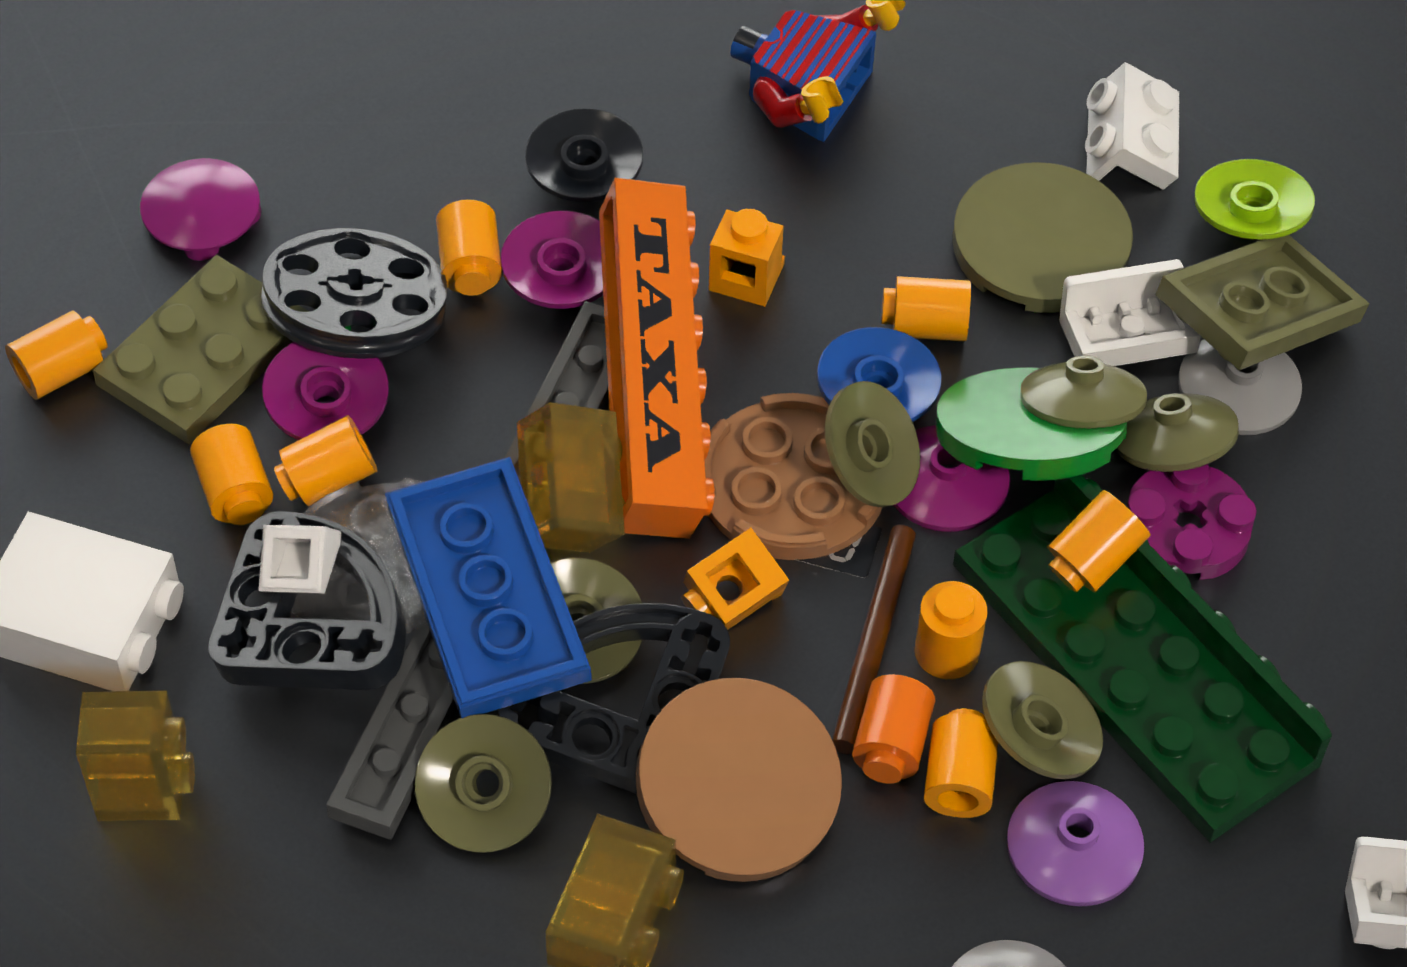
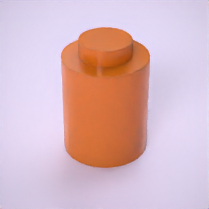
(893, 728)

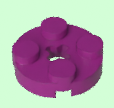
(1213, 497)

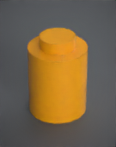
(469, 246)
(928, 308)
(56, 353)
(324, 462)
(231, 474)
(1096, 543)
(950, 630)
(961, 765)

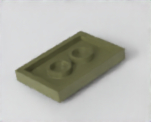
(1261, 300)
(195, 351)

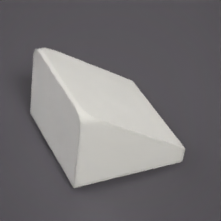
(297, 558)

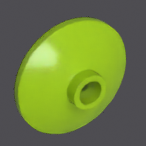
(1254, 199)

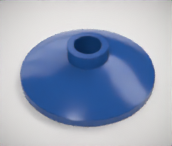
(885, 359)

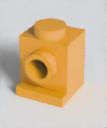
(750, 240)
(743, 563)

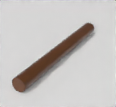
(873, 636)

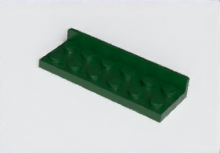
(1154, 664)

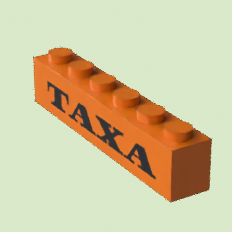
(654, 357)

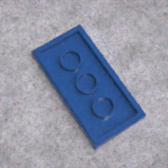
(487, 588)

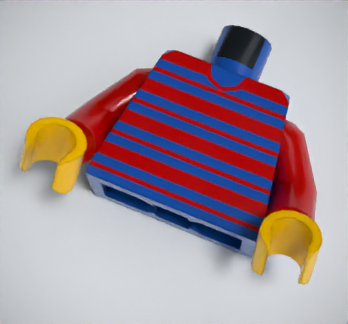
(813, 63)

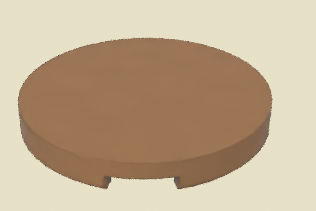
(779, 480)
(739, 778)

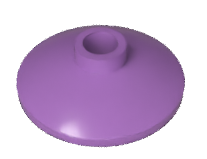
(1071, 867)

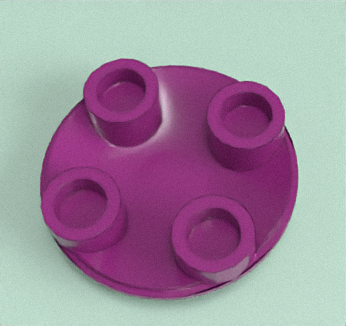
(200, 206)

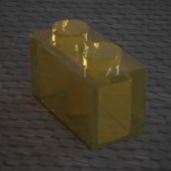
(572, 475)
(133, 755)
(614, 898)

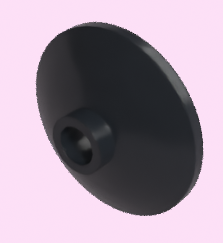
(582, 153)

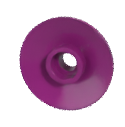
(553, 243)
(303, 376)
(952, 496)

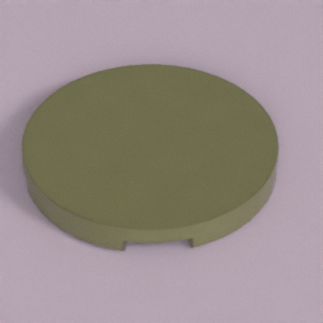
(1034, 228)

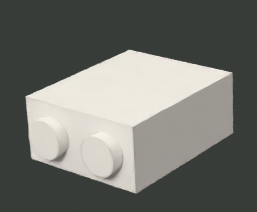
(84, 602)

